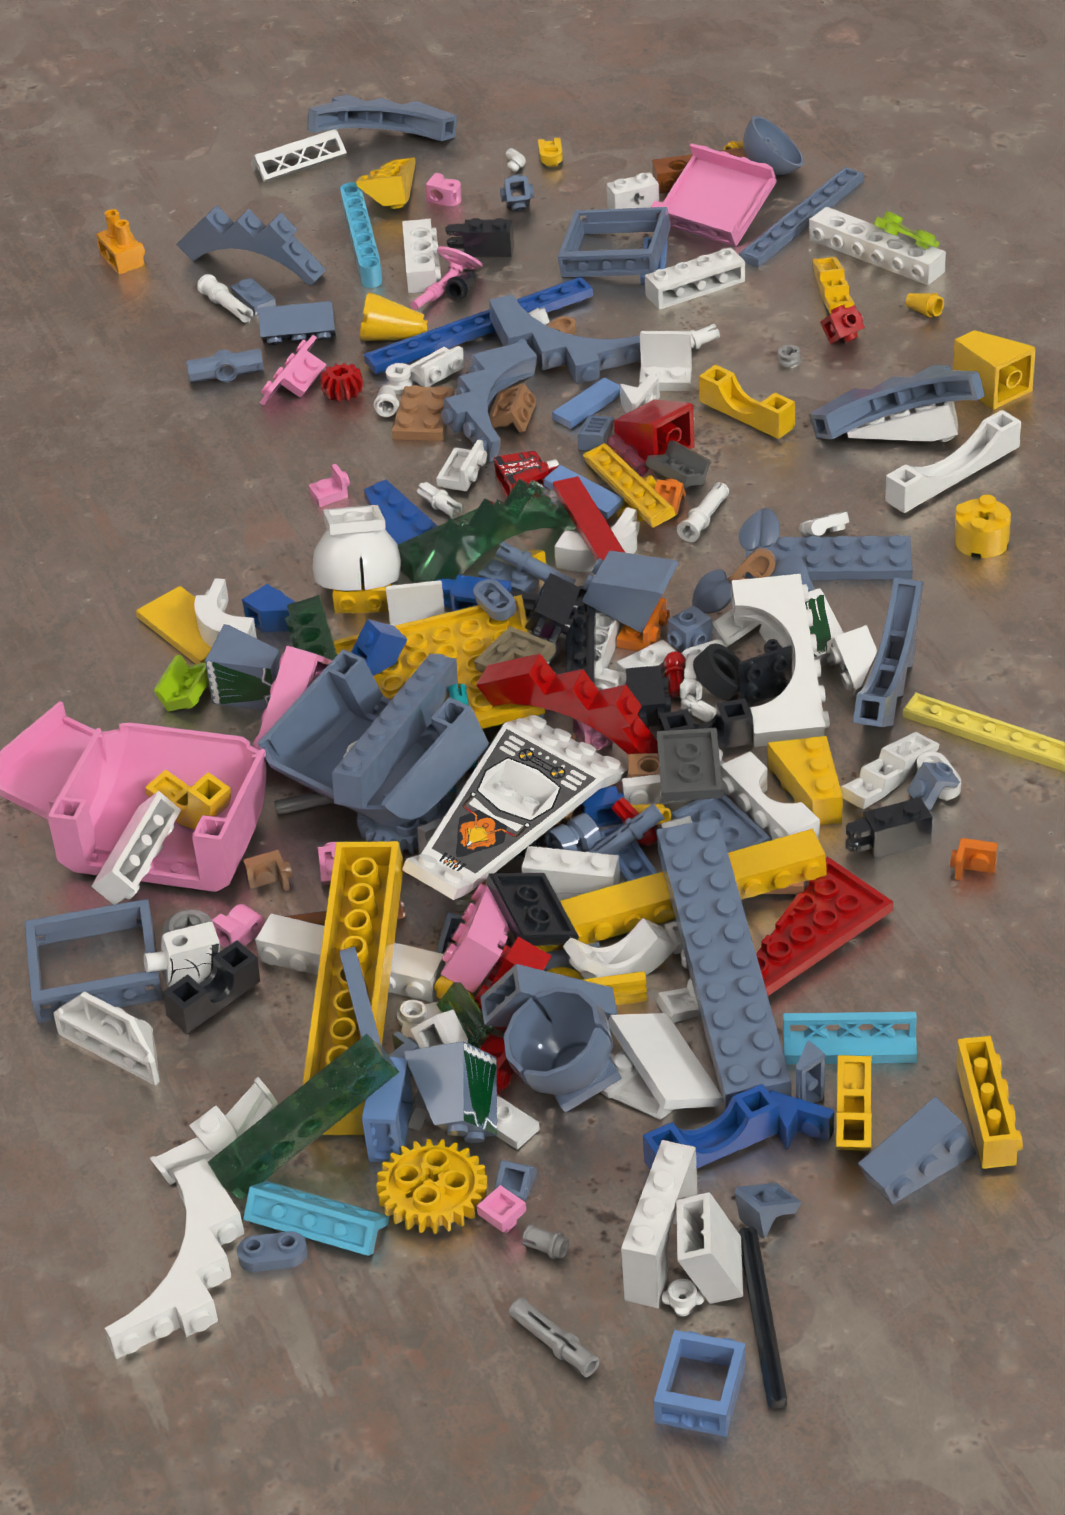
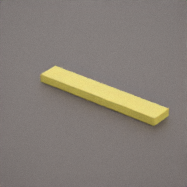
(986, 731)

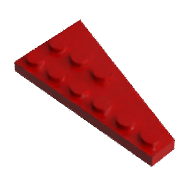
(818, 923)

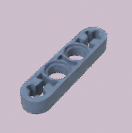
(359, 993)

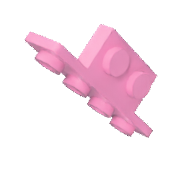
(299, 372)

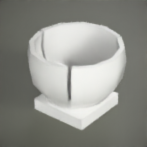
(352, 541)

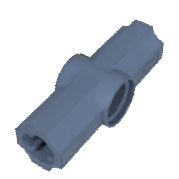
(238, 364)

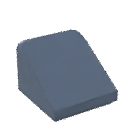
(516, 1178)

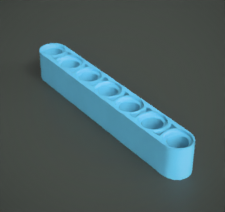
(361, 235)

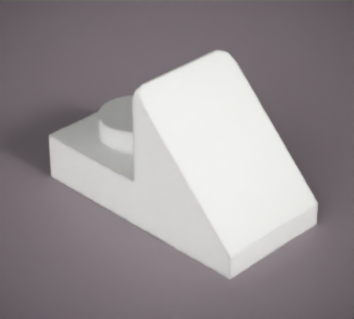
(634, 397)

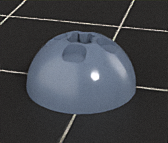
(770, 145)

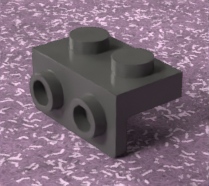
(680, 464)

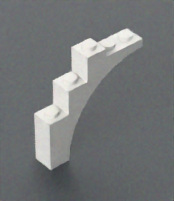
(201, 1264)

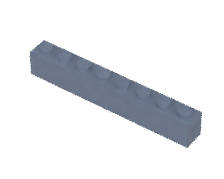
(393, 732)

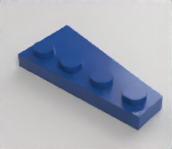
(401, 516)

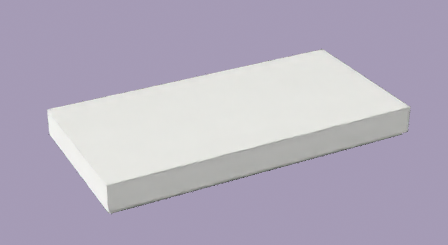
(665, 1061)

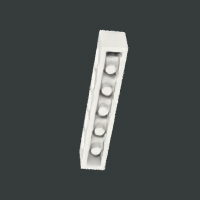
(876, 246)

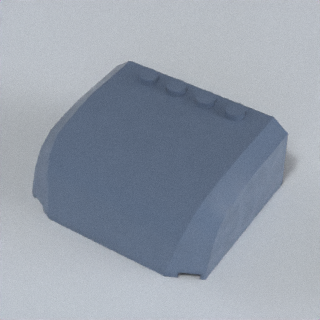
(338, 711)

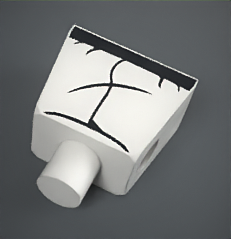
(184, 953)

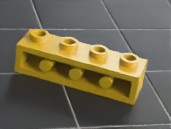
(987, 1102)

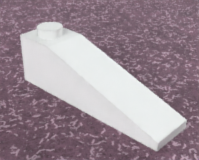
(915, 424)

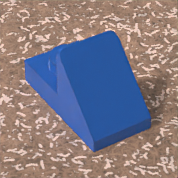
(802, 1117)

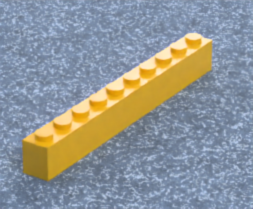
(755, 869)

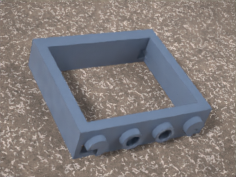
(614, 262)
(117, 990)

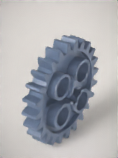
(405, 834)

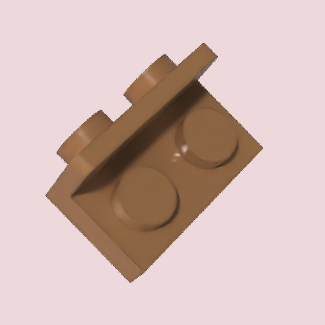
(514, 406)

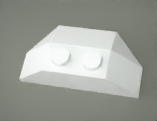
(110, 1034)

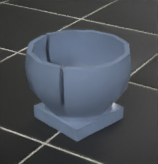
(564, 1052)

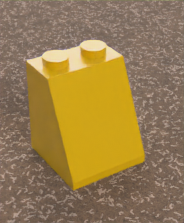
(1002, 365)

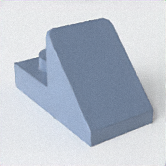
(762, 1203)

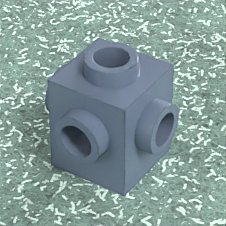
(517, 184)
(689, 629)

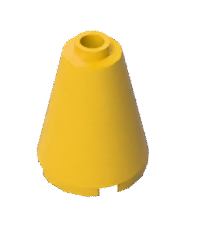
(389, 320)

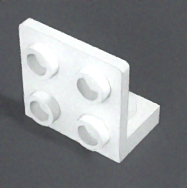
(667, 356)
(414, 601)

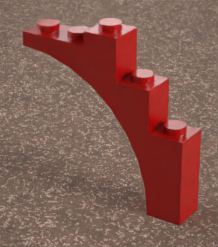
(572, 693)

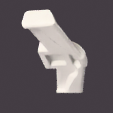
(632, 1089)
(217, 1131)

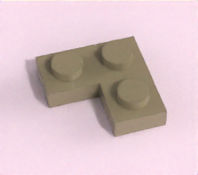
(514, 645)

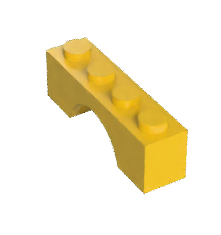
(722, 392)

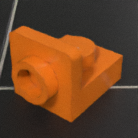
(671, 491)
(975, 856)

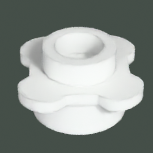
(682, 1289)

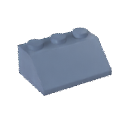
(297, 322)

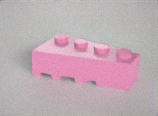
(295, 675)
(477, 941)

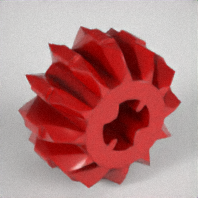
(341, 382)

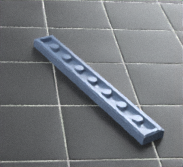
(798, 219)

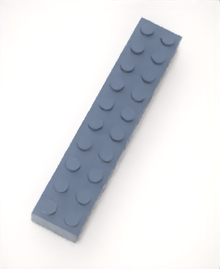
(722, 960)

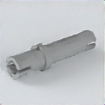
(565, 1345)

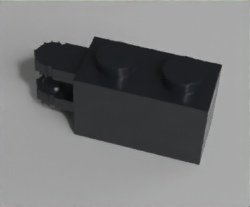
(482, 237)
(552, 608)
(649, 689)
(891, 829)

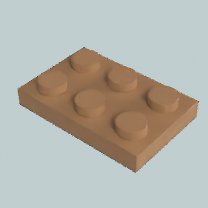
(421, 413)

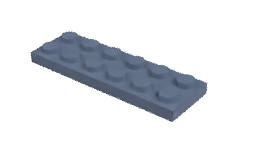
(848, 556)

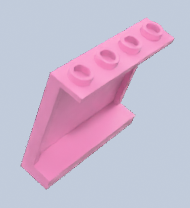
(718, 195)
(42, 760)

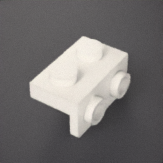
(437, 366)
(462, 467)

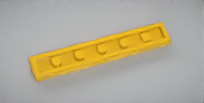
(629, 485)

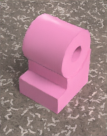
(445, 191)
(240, 925)

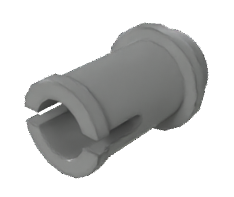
(553, 1244)

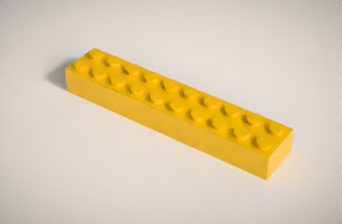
(362, 915)

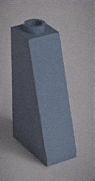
(524, 982)

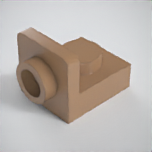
(267, 869)

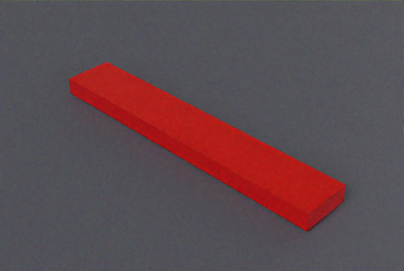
(586, 517)

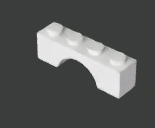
(746, 783)

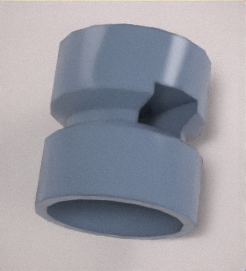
(577, 835)

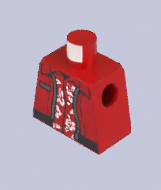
(521, 466)

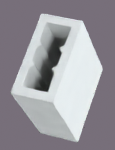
(709, 1248)

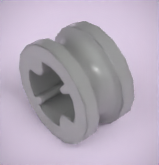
(789, 355)

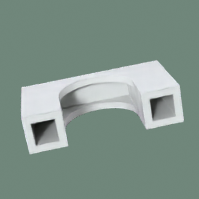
(647, 1239)

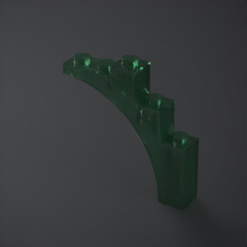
(492, 523)

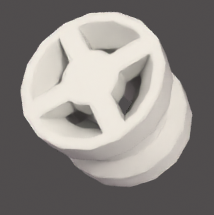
(398, 377)

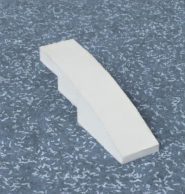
(888, 772)

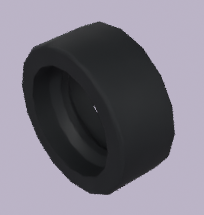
(718, 671)

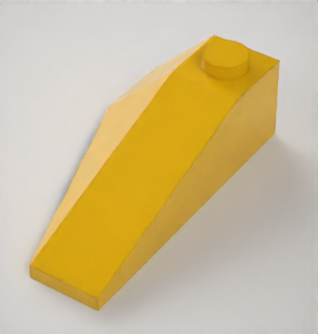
(391, 183)

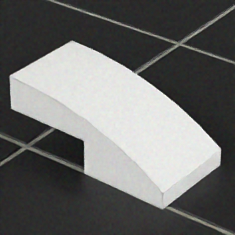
(679, 1003)

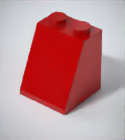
(655, 424)

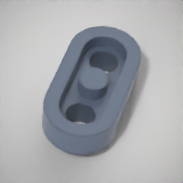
(495, 599)
(271, 1251)

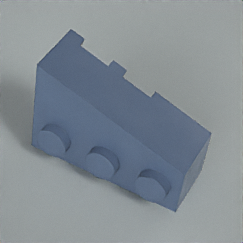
(918, 1152)

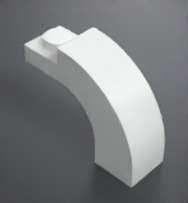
(574, 554)
(211, 615)
(639, 951)

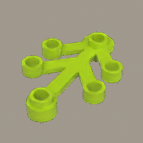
(892, 224)

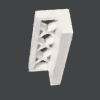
(297, 150)

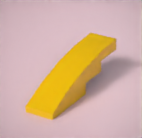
(832, 282)

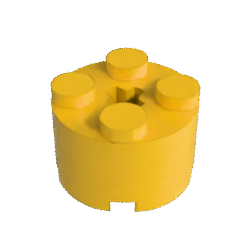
(982, 527)

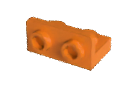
(636, 641)

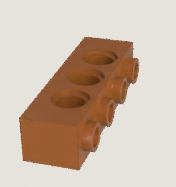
(668, 170)

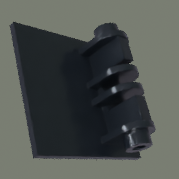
(765, 674)

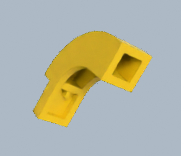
(205, 797)
(854, 1103)

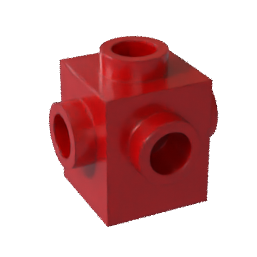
(842, 324)

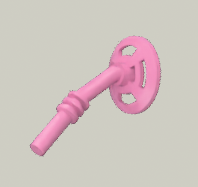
(457, 263)

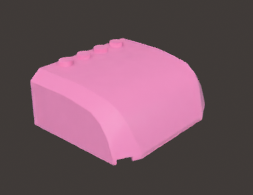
(112, 784)

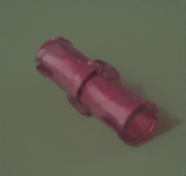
(628, 454)

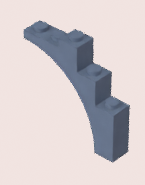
(381, 113)
(249, 233)
(554, 348)
(487, 375)
(894, 395)
(896, 652)

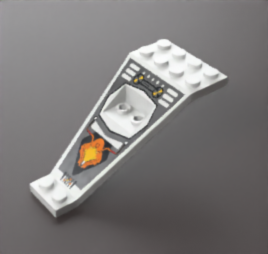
(511, 799)

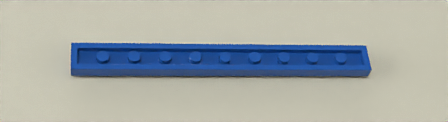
(472, 326)

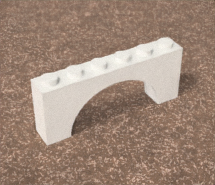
(781, 606)

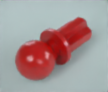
(675, 666)
(626, 810)

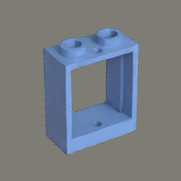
(388, 1114)
(708, 1414)

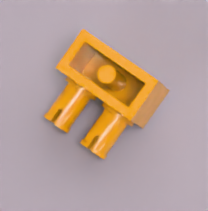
(119, 245)

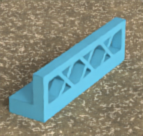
(880, 1042)
(314, 1217)

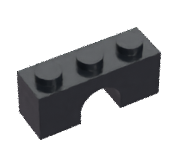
(731, 720)
(232, 975)

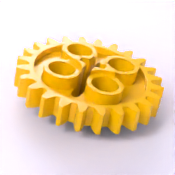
(431, 1185)

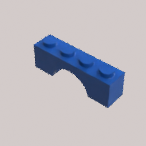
(745, 1121)

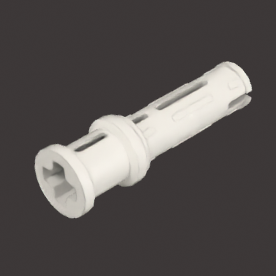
(219, 294)
(699, 517)

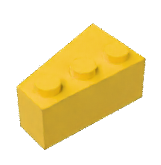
(808, 775)

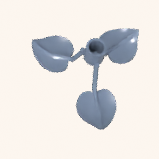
(758, 531)

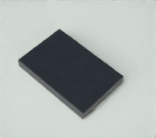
(531, 908)

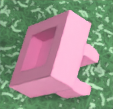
(501, 1209)

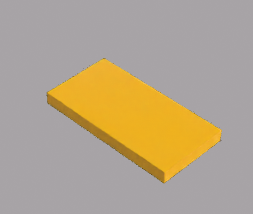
(176, 622)

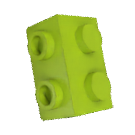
(181, 684)

